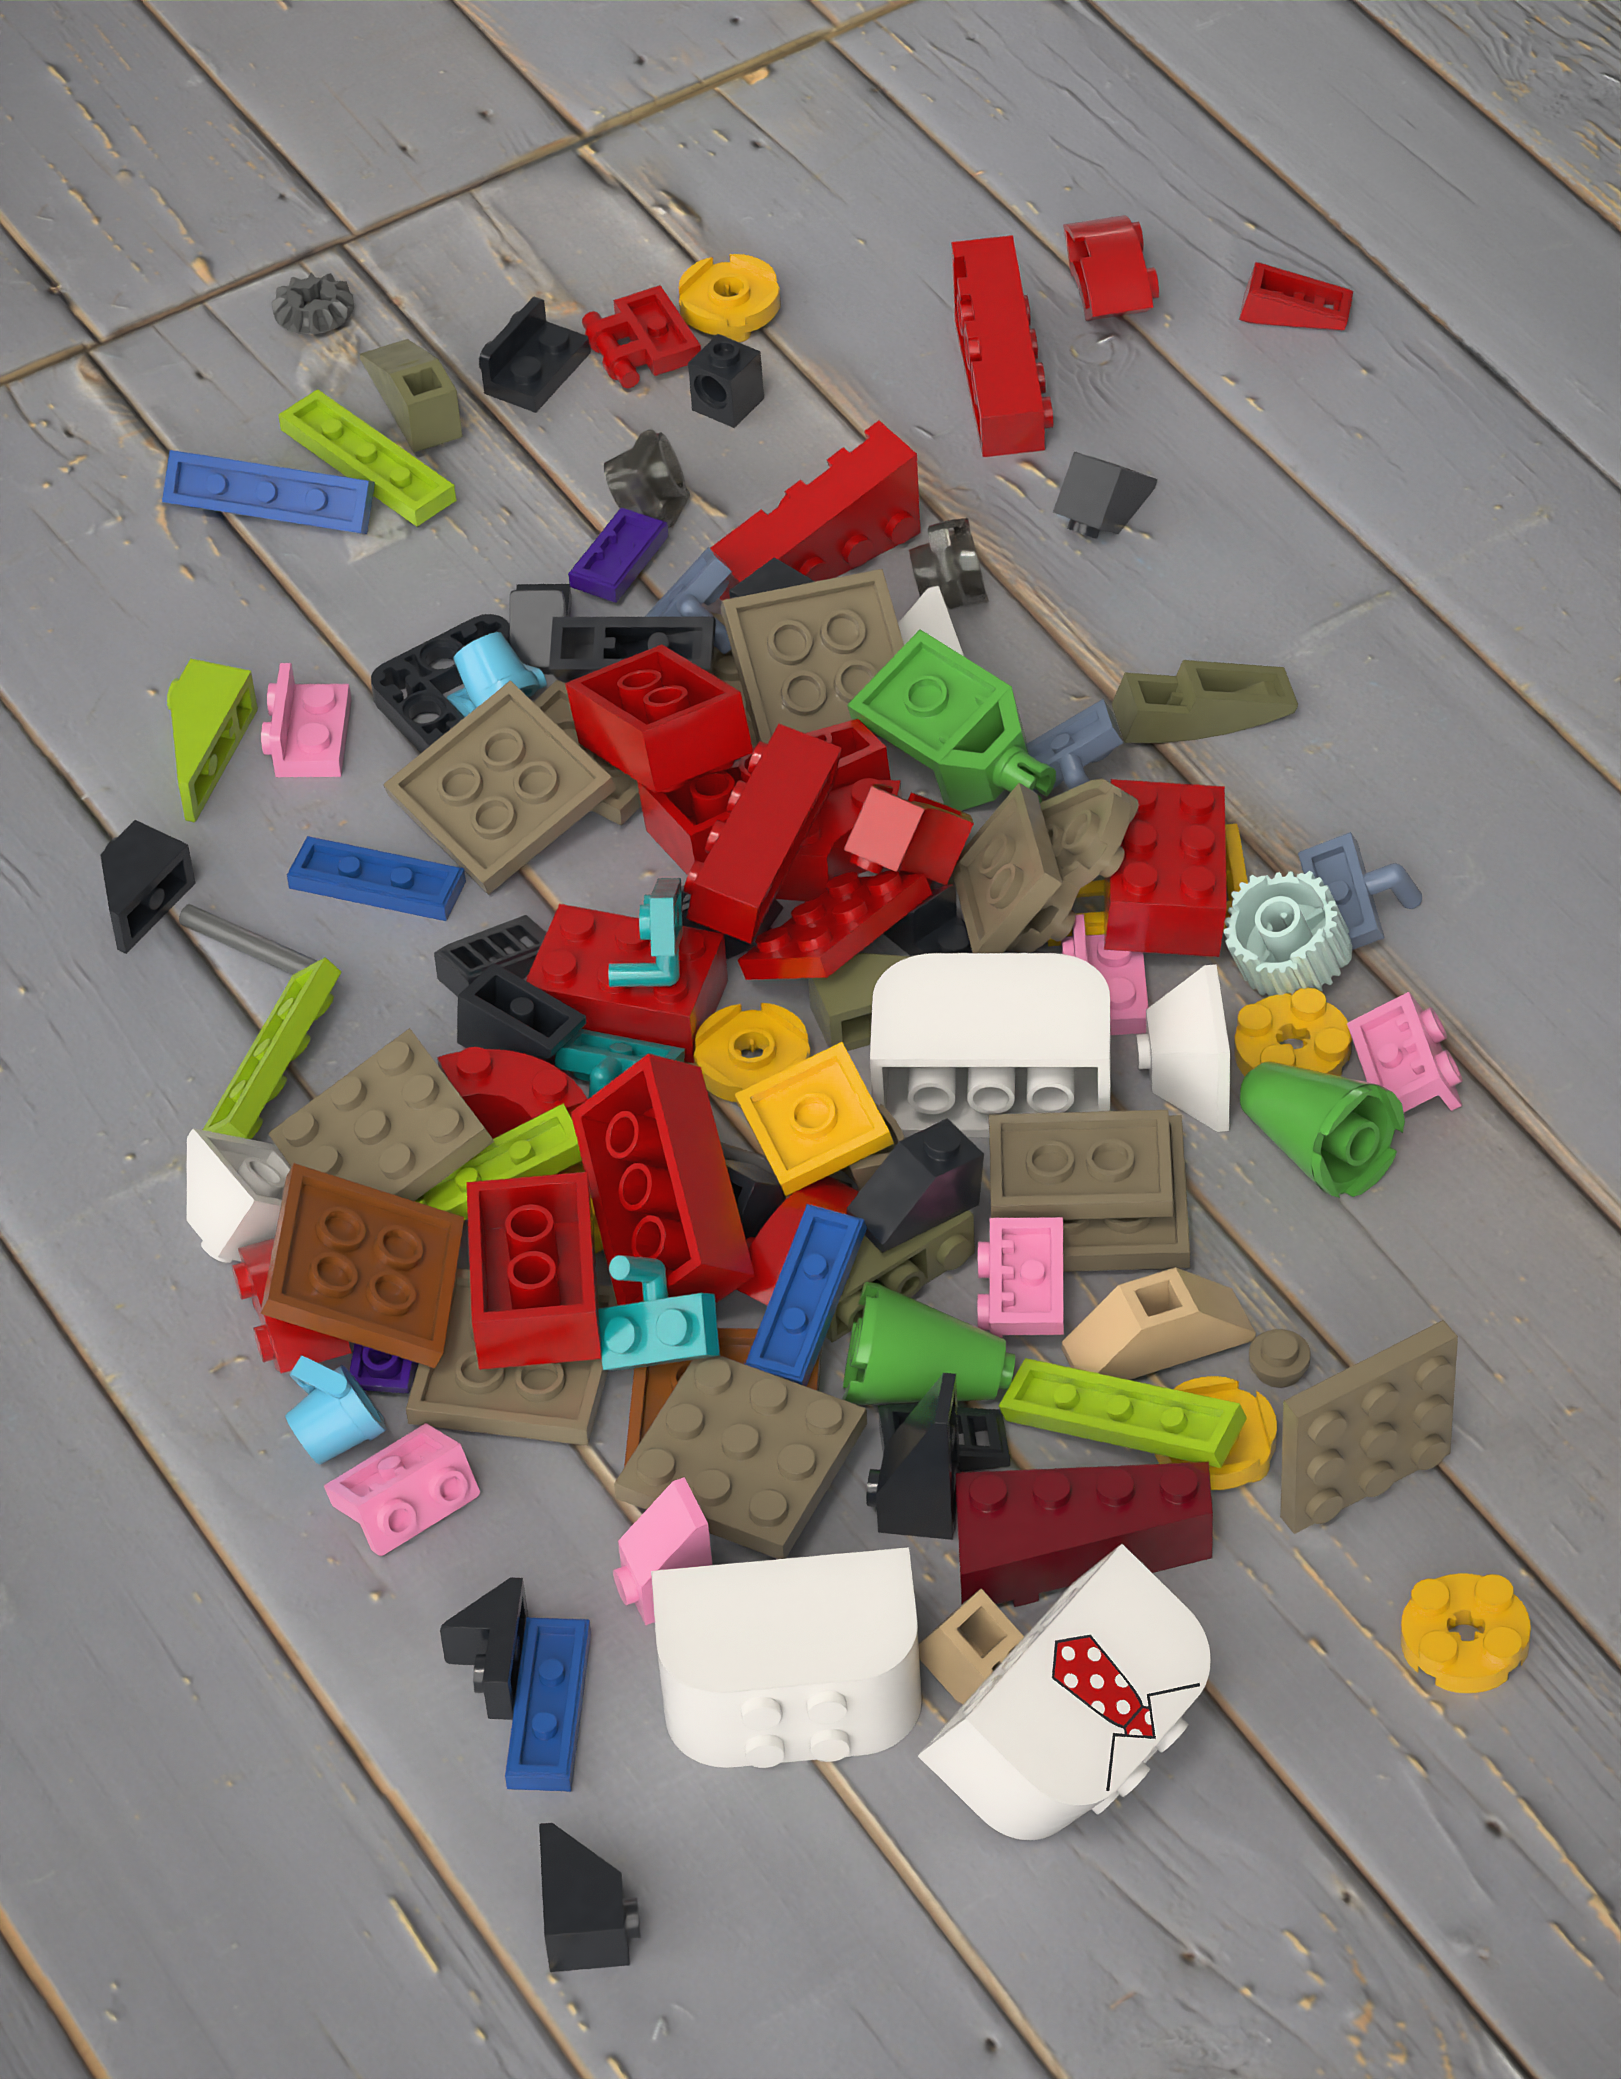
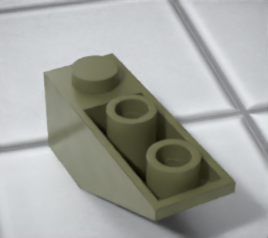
(415, 393)
(903, 1267)

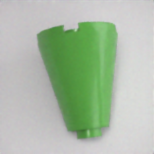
(1325, 1123)
(908, 1345)

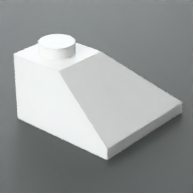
(1190, 1049)
(233, 1191)

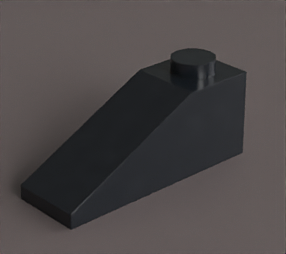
(593, 643)
(920, 1468)

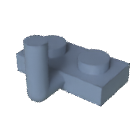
(698, 585)
(1077, 742)
(1343, 871)

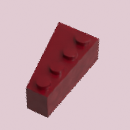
(1052, 1525)

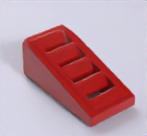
(1293, 300)

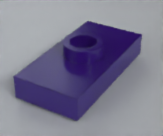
(618, 555)

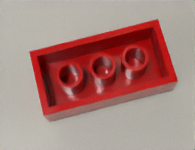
(662, 1179)

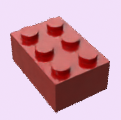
(660, 718)
(1171, 874)
(576, 971)
(533, 1270)

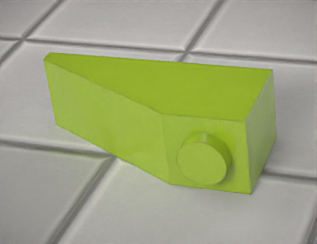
(209, 718)

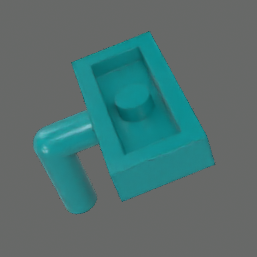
(662, 924)
(605, 1056)
(660, 1327)

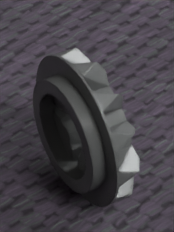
(318, 315)

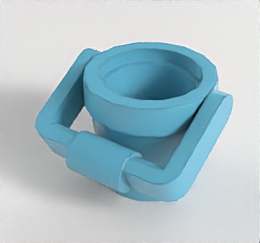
(486, 668)
(334, 1413)

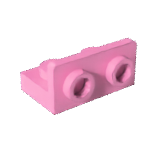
(306, 726)
(1123, 973)
(1404, 1052)
(1024, 1277)
(405, 1488)

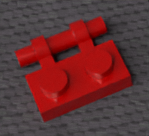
(656, 334)

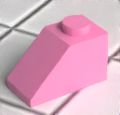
(664, 1537)

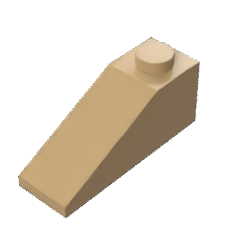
(969, 1645)

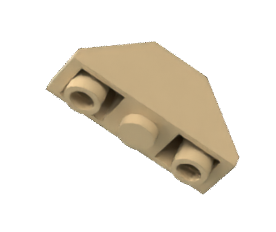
(1157, 1325)

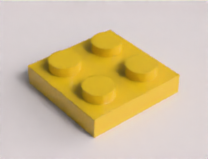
(814, 1118)

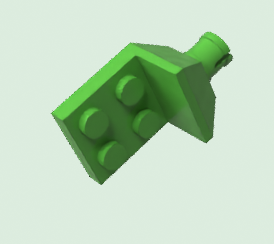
(953, 722)

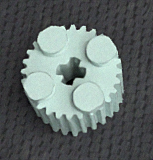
(1287, 933)

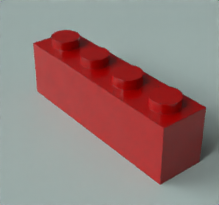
(762, 832)

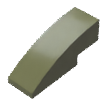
(1201, 701)

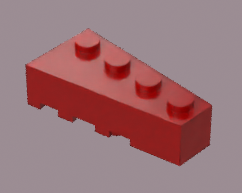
(999, 348)
(836, 520)
(685, 817)

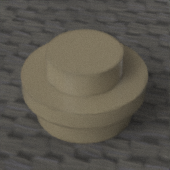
(1279, 1357)

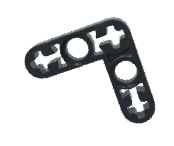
(426, 684)

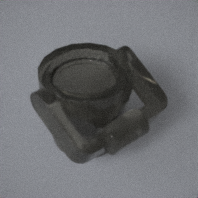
(647, 476)
(950, 564)

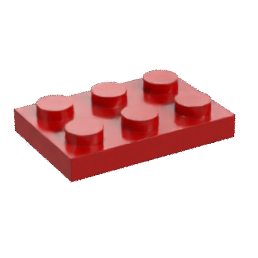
(834, 926)

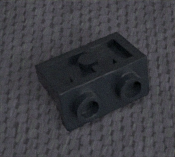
(531, 358)

